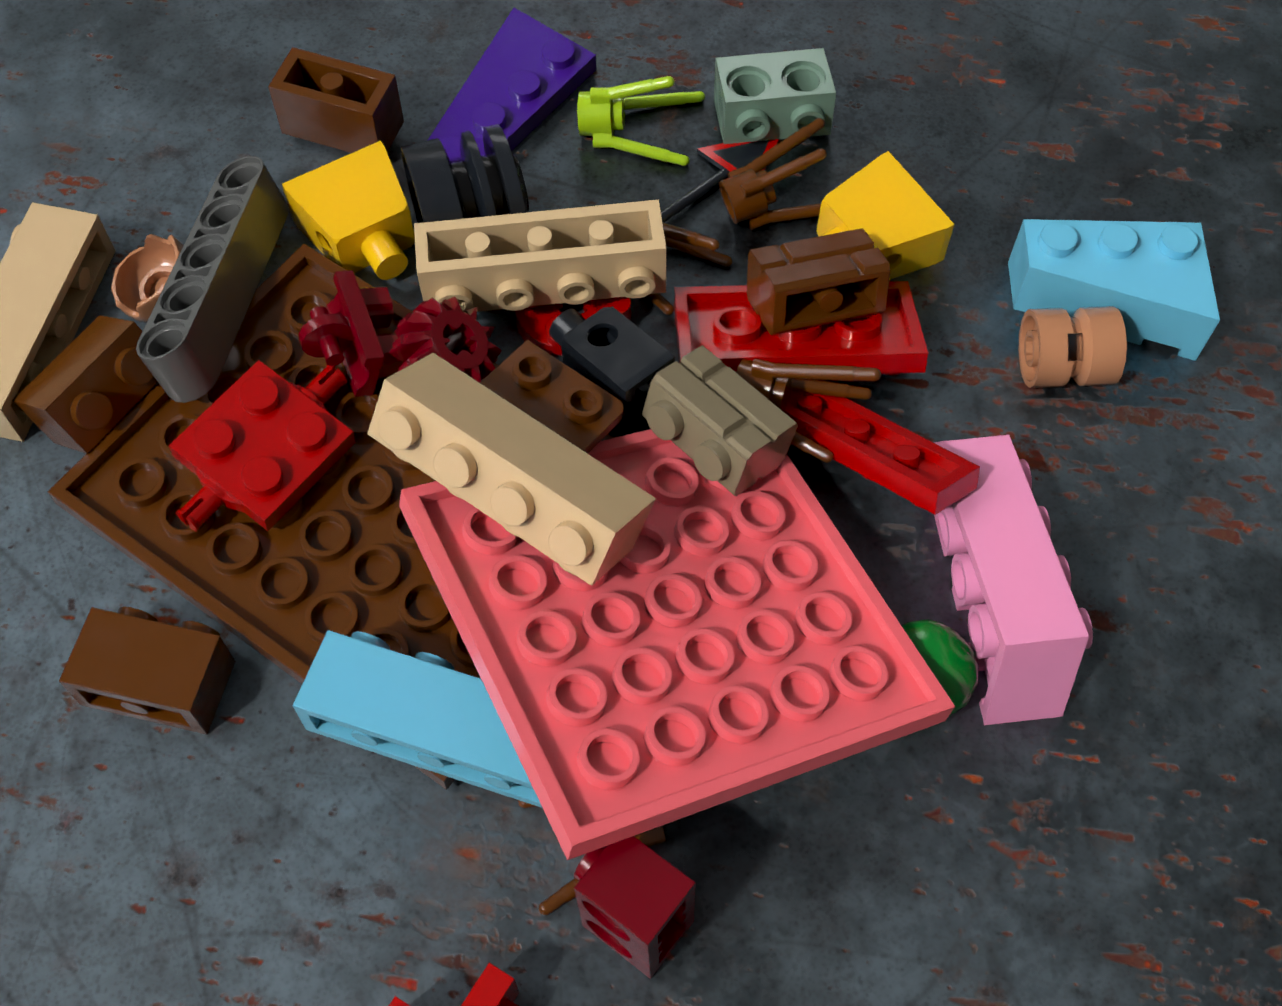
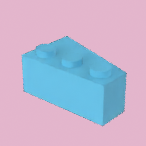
(1145, 269)

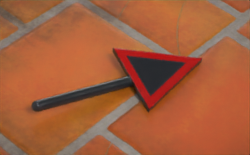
(725, 157)

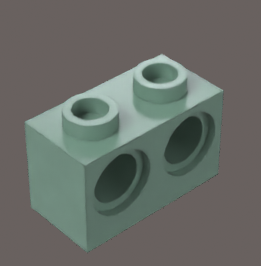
(772, 94)

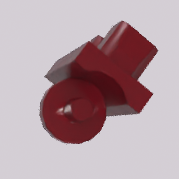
(347, 333)

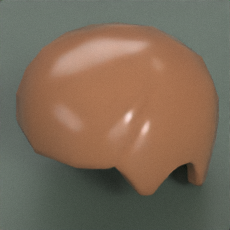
(143, 276)

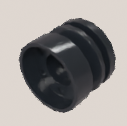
(467, 187)

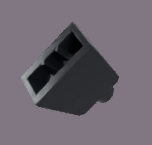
(614, 357)

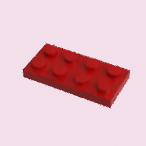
(733, 332)

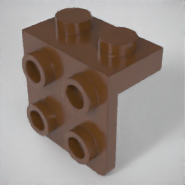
(556, 396)

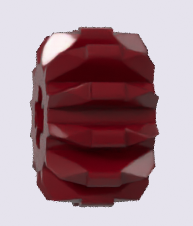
(449, 334)

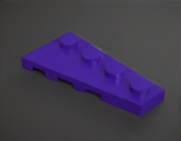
(515, 84)

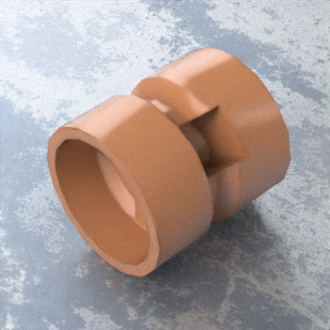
(1084, 347)

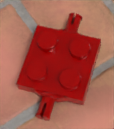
(262, 445)

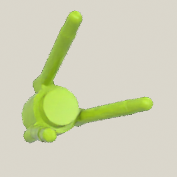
(604, 109)

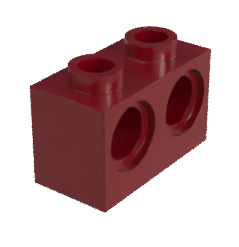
(634, 902)

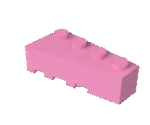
(1014, 586)

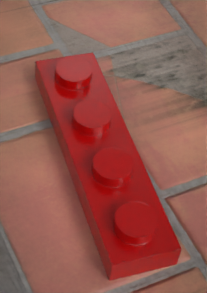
(884, 450)

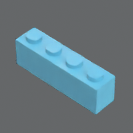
(410, 712)

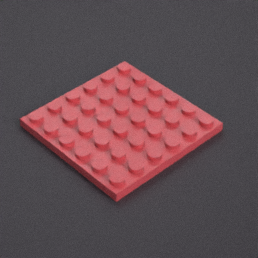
(693, 668)

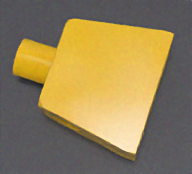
(355, 212)
(892, 212)

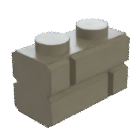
(718, 420)

